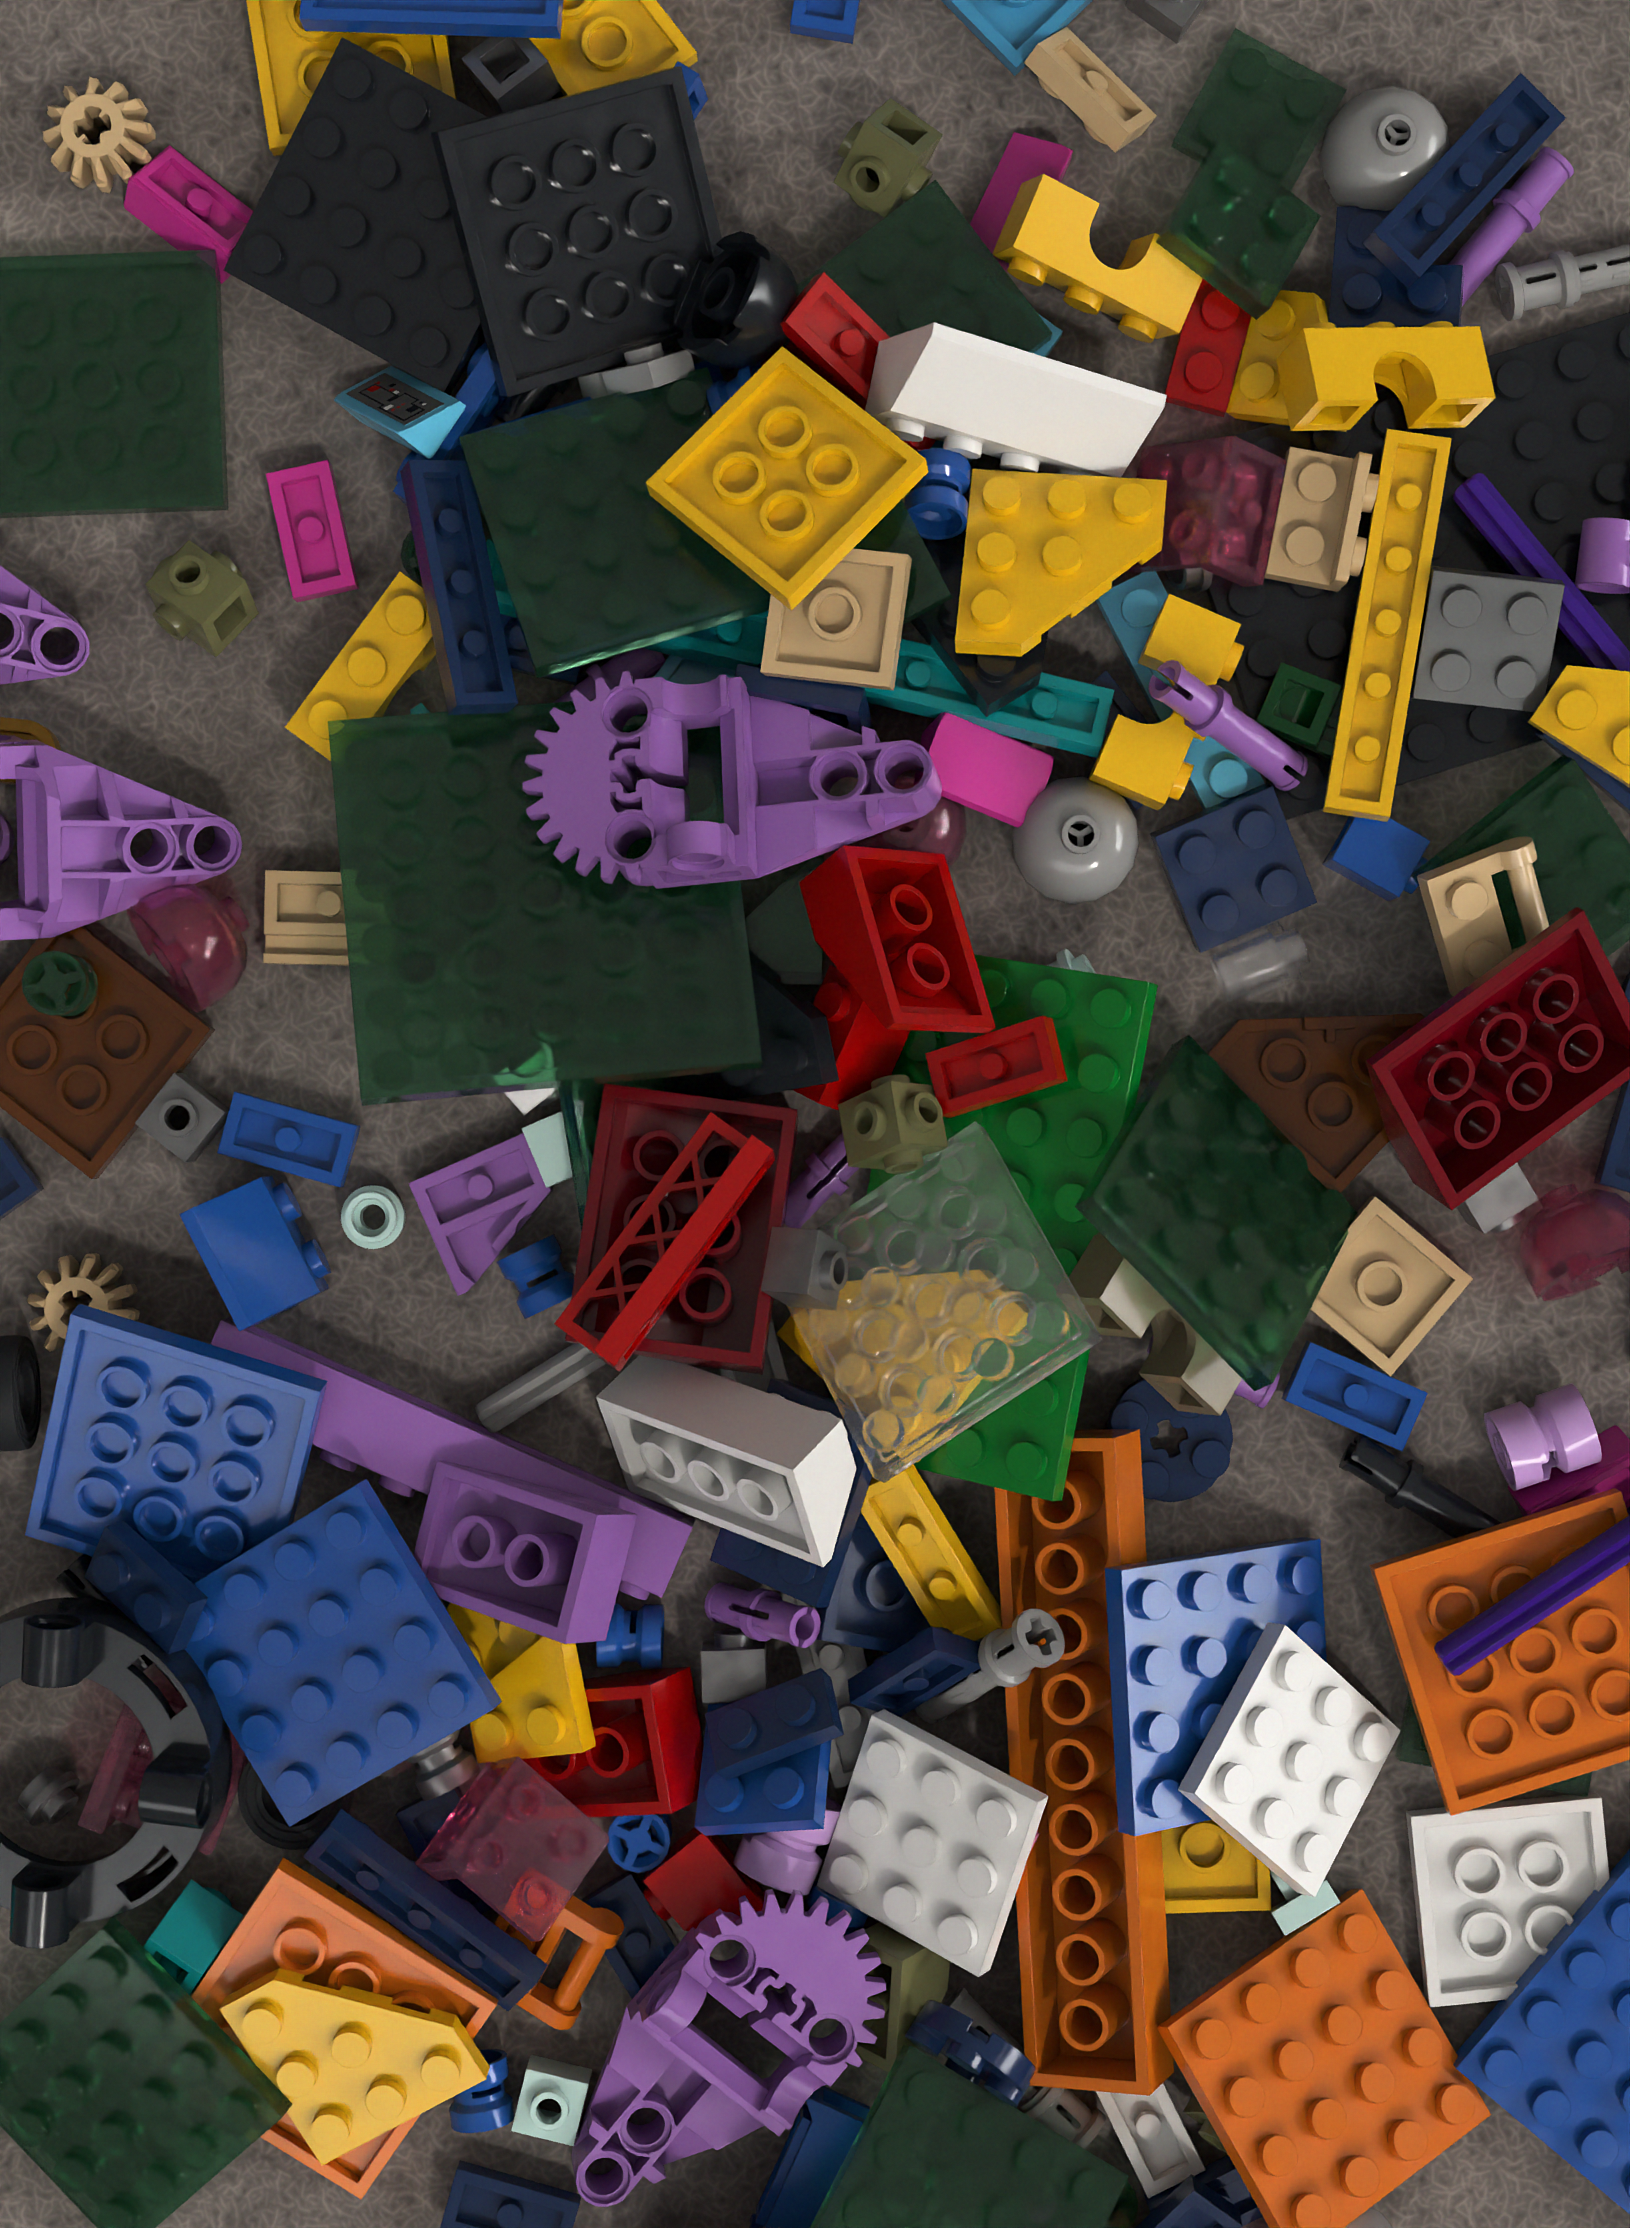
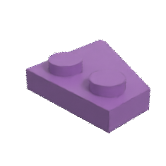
(480, 1206)

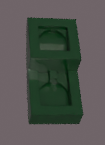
(1302, 709)

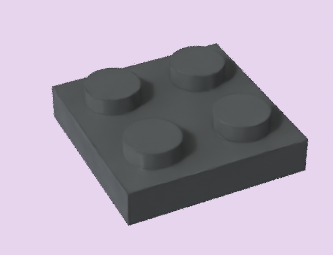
(1487, 638)

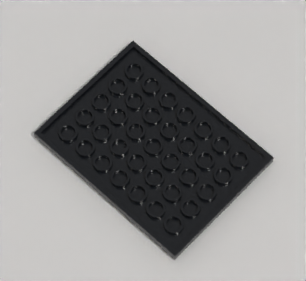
(1555, 454)

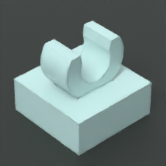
(1301, 1908)

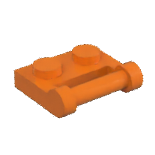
(598, 1929)

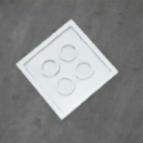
(1290, 1759)
(932, 1841)
(1499, 1888)

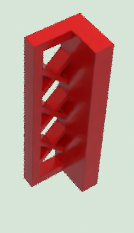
(683, 1254)

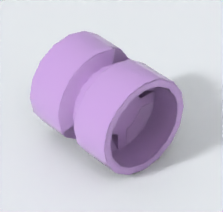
(1546, 1436)
(786, 1857)

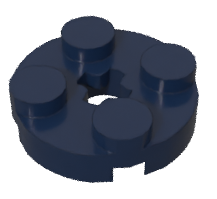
(1202, 1453)
(971, 2052)

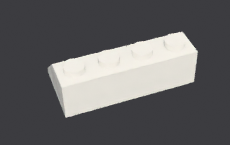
(1008, 404)
(731, 1455)

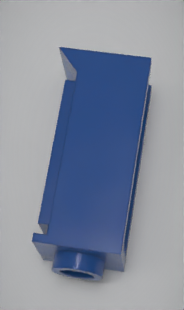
(809, 2160)

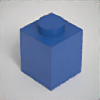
(1378, 856)

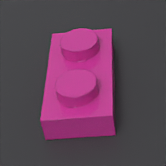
(312, 531)

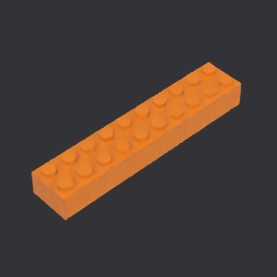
(1087, 1893)

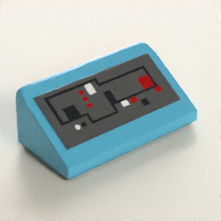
(403, 409)

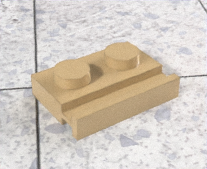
(304, 918)

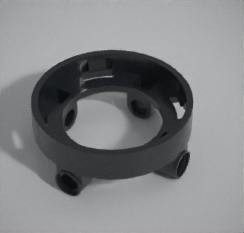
(181, 1789)

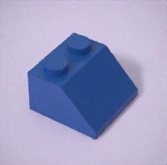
(257, 1251)

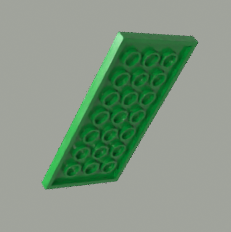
(1052, 1150)

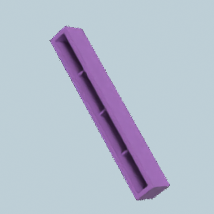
(406, 1436)

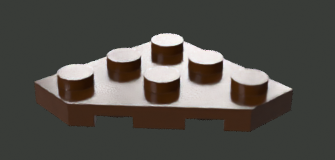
(1315, 1083)

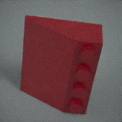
(1505, 1062)
(720, 1310)

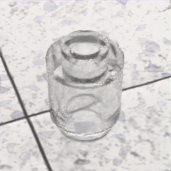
(1259, 962)

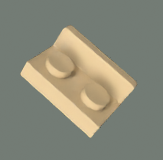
(1320, 519)

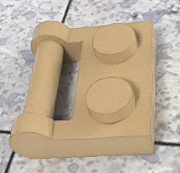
(1467, 910)

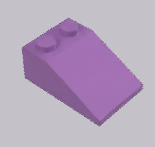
(524, 1552)

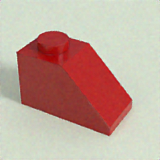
(699, 1880)

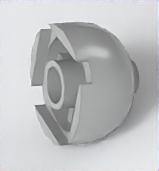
(1362, 163)
(1070, 871)

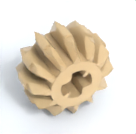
(80, 123)
(78, 1281)

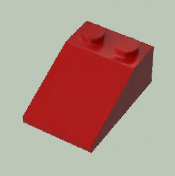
(898, 938)
(644, 1747)

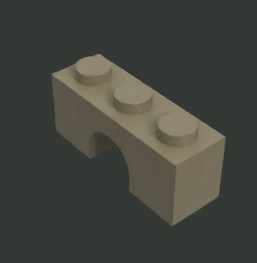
(1124, 1304)

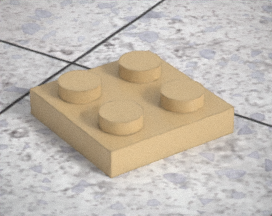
(845, 626)
(1387, 1287)

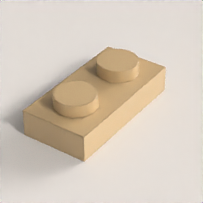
(1089, 89)

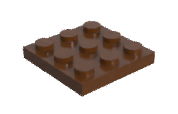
(96, 1072)

